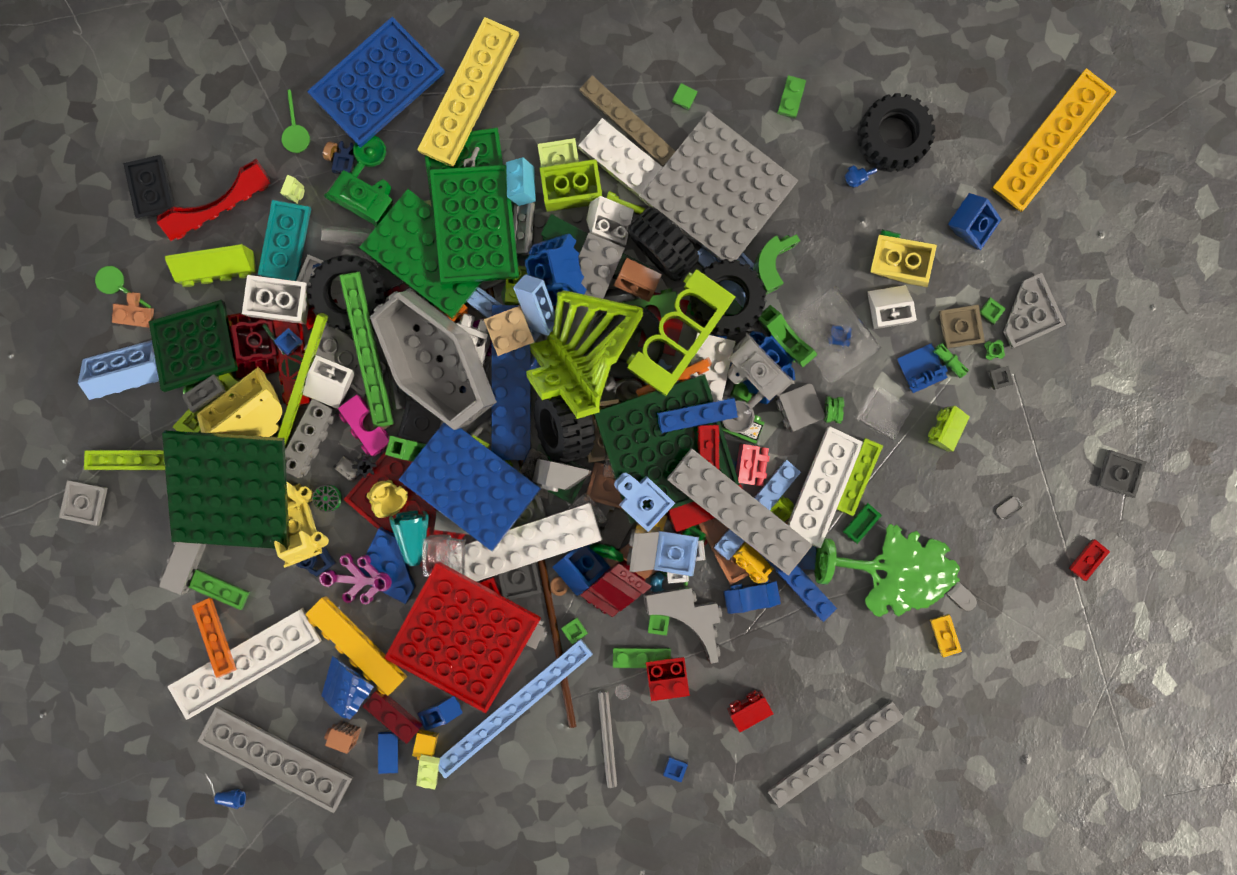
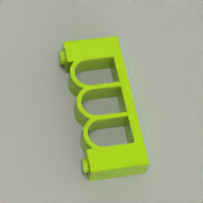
(709, 293)

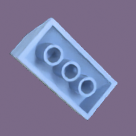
(118, 370)

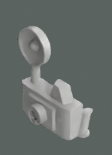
(762, 372)

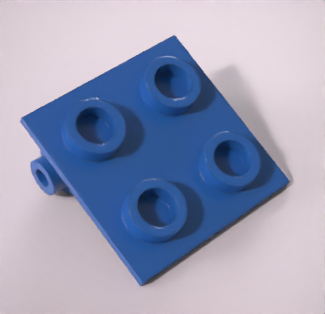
(922, 368)

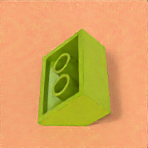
(570, 185)

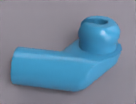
(656, 582)

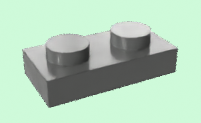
(203, 393)

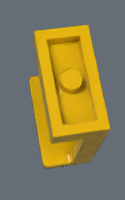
(753, 563)

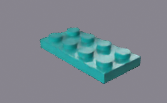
(284, 241)

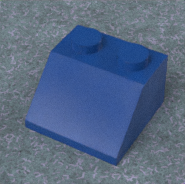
(975, 220)
(581, 568)

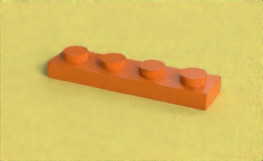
(699, 367)
(214, 637)

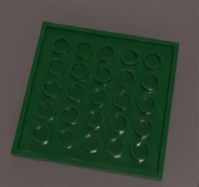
(639, 448)
(226, 489)

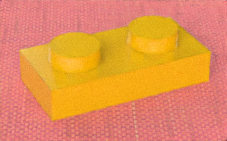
(945, 635)

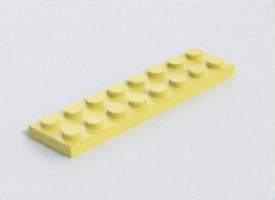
(468, 92)

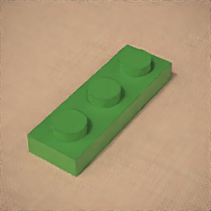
(638, 657)

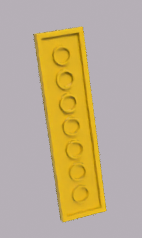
(1053, 140)

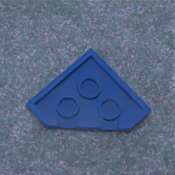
(387, 558)

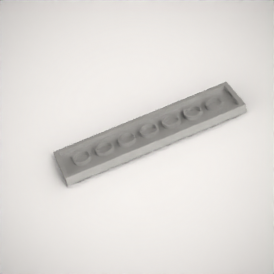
(739, 511)
(275, 759)

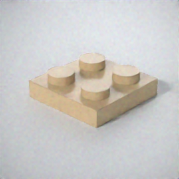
(508, 330)

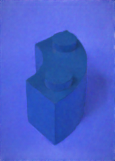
(751, 597)

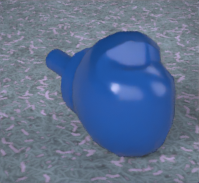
(856, 177)

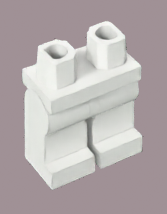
(479, 335)

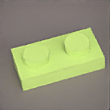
(292, 189)
(428, 771)

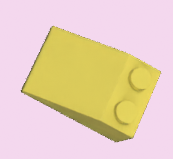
(903, 260)

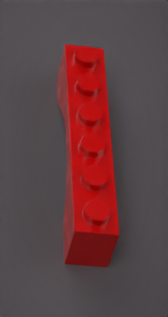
(179, 220)

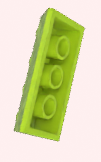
(211, 265)

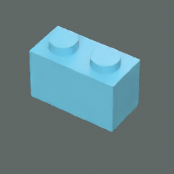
(520, 181)

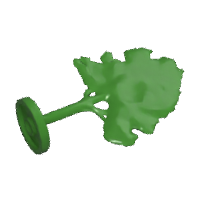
(914, 573)

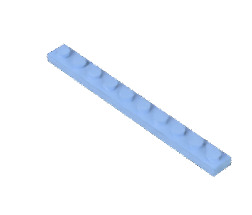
(514, 707)

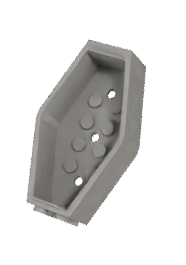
(415, 363)

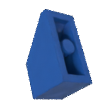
(440, 713)

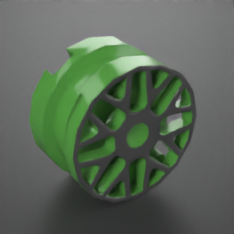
(833, 409)

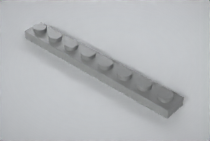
(835, 754)

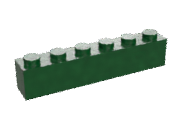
(557, 227)

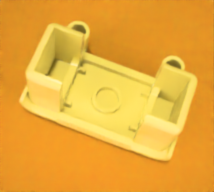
(303, 536)

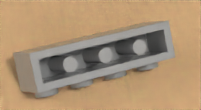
(307, 437)

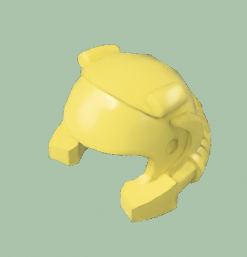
(386, 498)

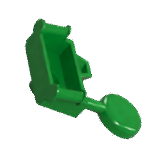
(358, 196)

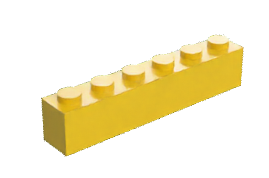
(356, 645)

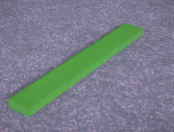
(366, 349)

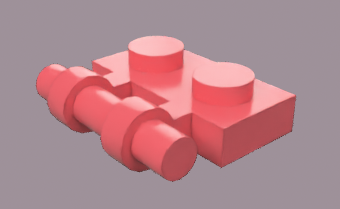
(747, 464)

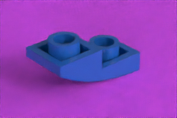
(387, 753)

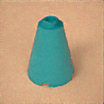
(409, 532)

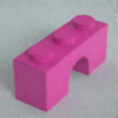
(354, 413)

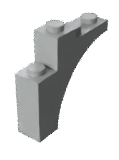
(699, 617)

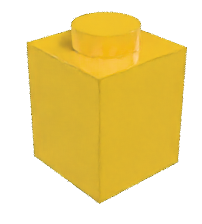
(425, 743)

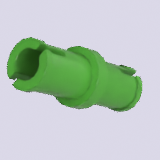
(950, 360)

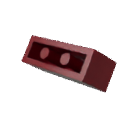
(392, 716)

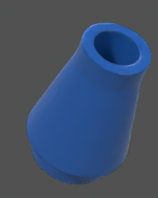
(231, 799)

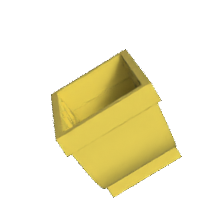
(249, 412)

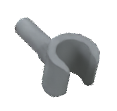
(471, 161)

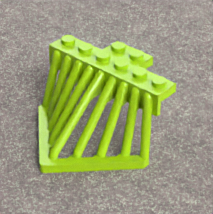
(568, 373)

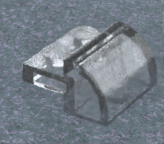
(445, 550)

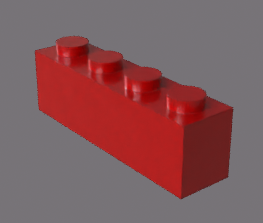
(688, 516)

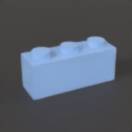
(535, 304)

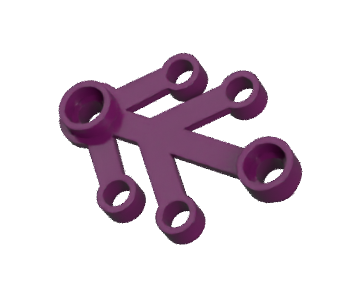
(358, 579)

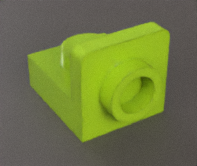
(783, 508)

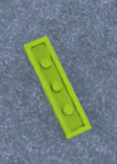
(859, 476)

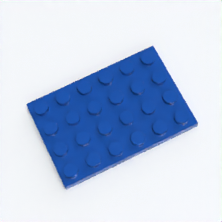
(376, 82)
(469, 485)

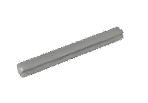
(607, 739)

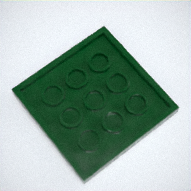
(192, 345)

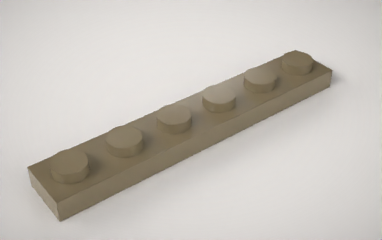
(627, 120)

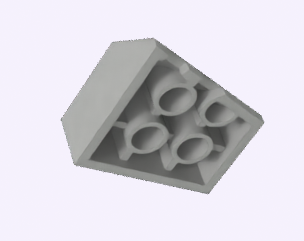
(556, 475)

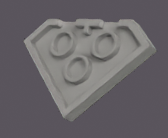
(1032, 312)

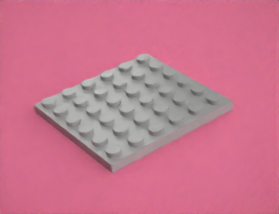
(719, 189)

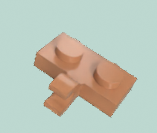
(132, 313)

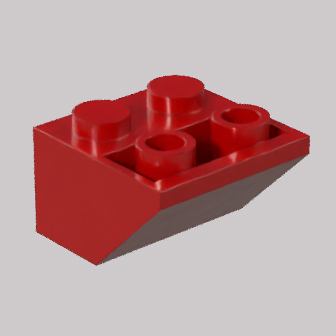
(667, 679)
(749, 710)

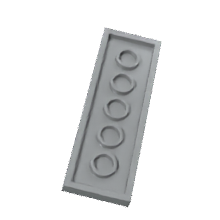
(598, 264)

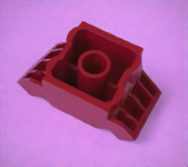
(252, 344)
(615, 589)

